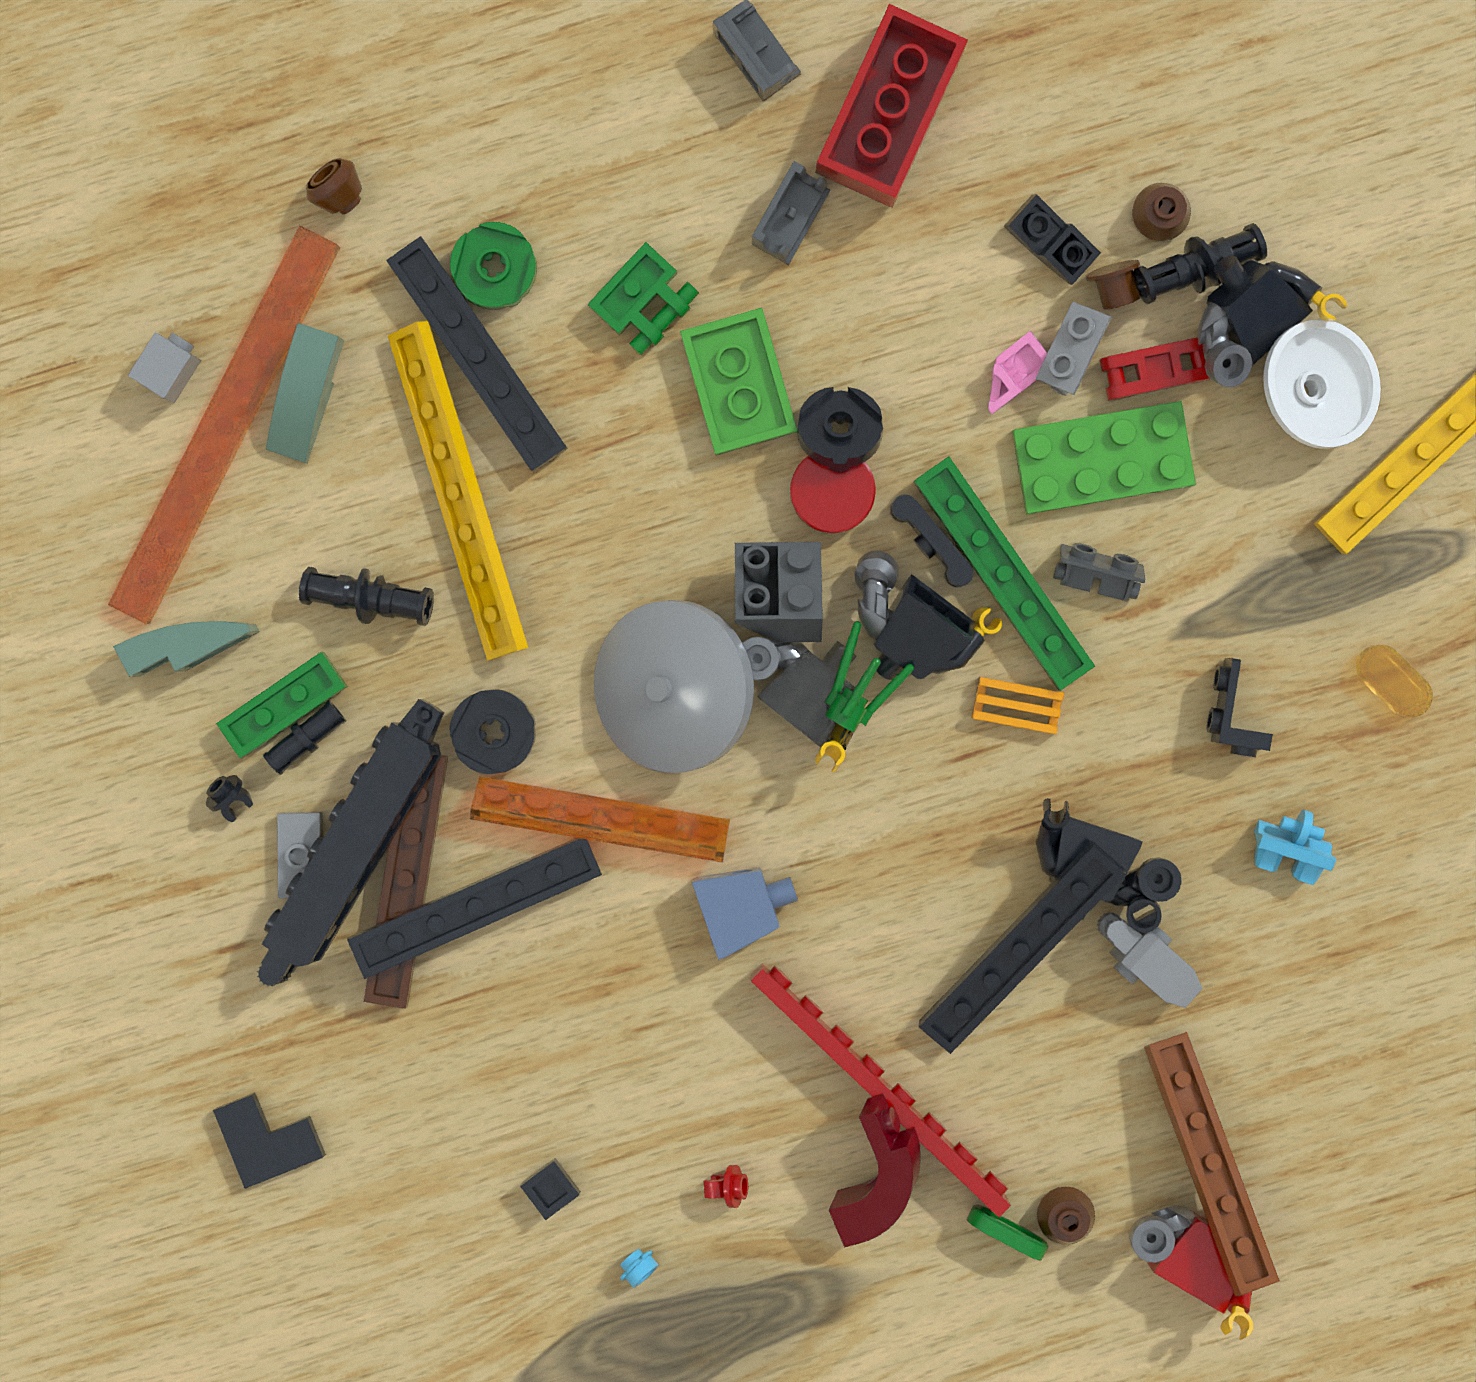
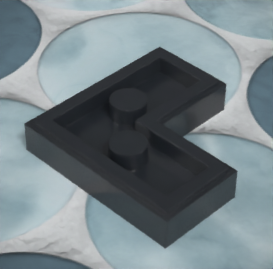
(258, 1150)

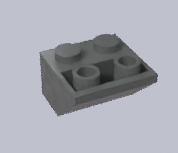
(779, 590)

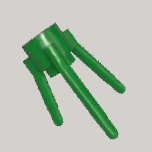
(848, 708)

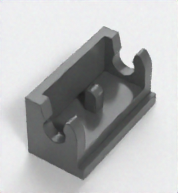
(755, 49)
(790, 214)

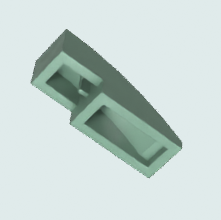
(303, 392)
(181, 644)

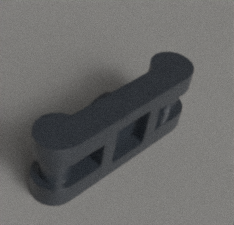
(932, 540)

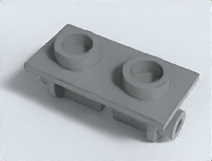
(1073, 349)

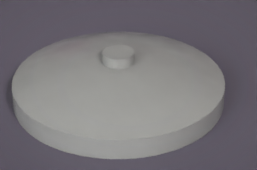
(673, 686)

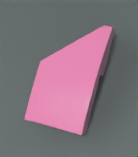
(1015, 370)

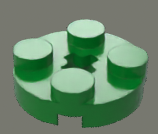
(481, 244)

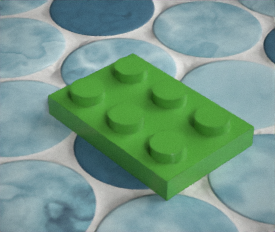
(738, 381)

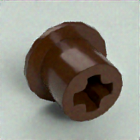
(1116, 283)

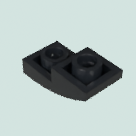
(1052, 240)

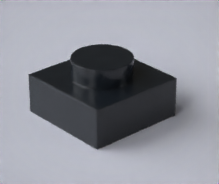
(550, 1188)

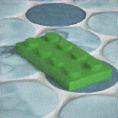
(1103, 457)

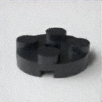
(835, 449)
(470, 741)

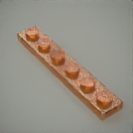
(600, 819)

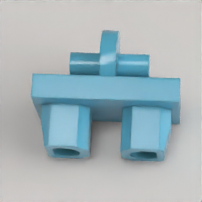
(1295, 840)

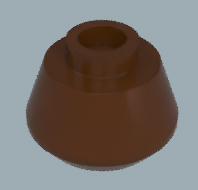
(335, 187)
(1157, 222)
(1066, 1215)

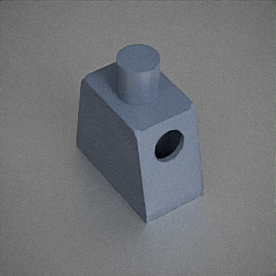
(741, 907)

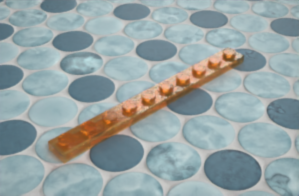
(224, 425)

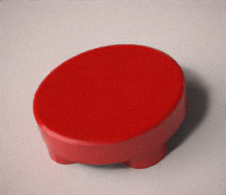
(831, 499)

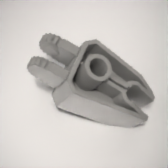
(1150, 960)

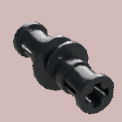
(1198, 262)
(366, 596)

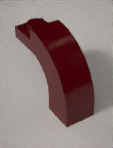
(874, 1206)

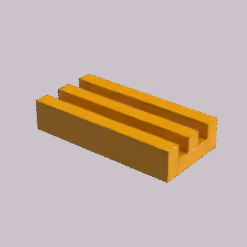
(1053, 711)

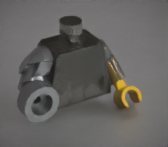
(802, 690)

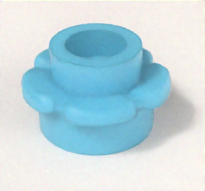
(638, 1267)

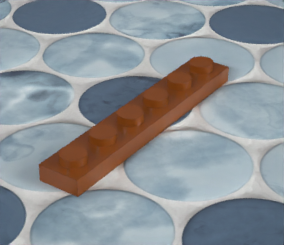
(1211, 1164)

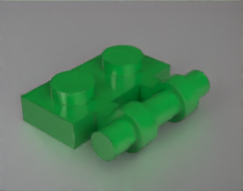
(634, 289)

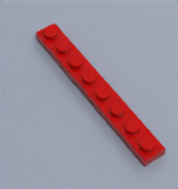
(868, 1073)

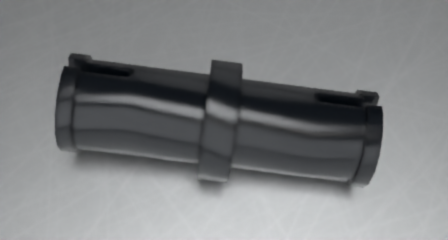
(304, 737)

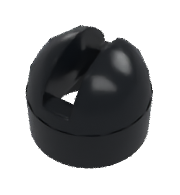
(1146, 922)

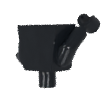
(1065, 837)

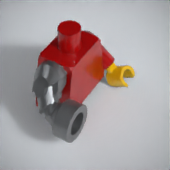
(1184, 1252)

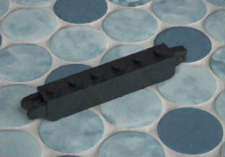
(353, 844)

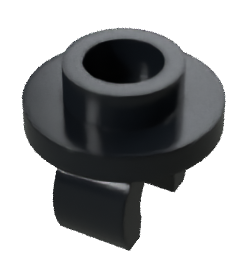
(224, 792)

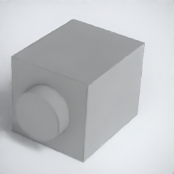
(165, 366)

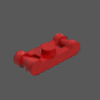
(1155, 369)

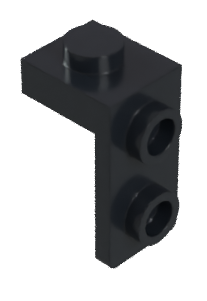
(1219, 719)

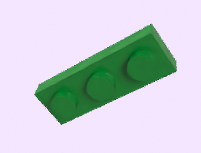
(281, 705)

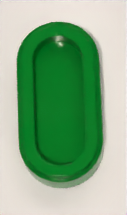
(1007, 1232)

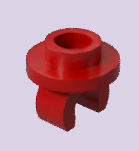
(731, 1186)

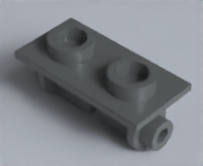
(1115, 572)

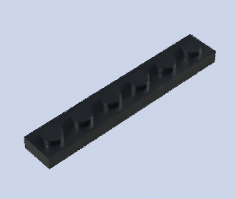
(476, 354)
(473, 906)
(1022, 947)

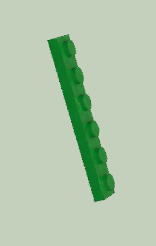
(1004, 573)

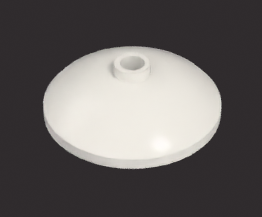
(1339, 380)

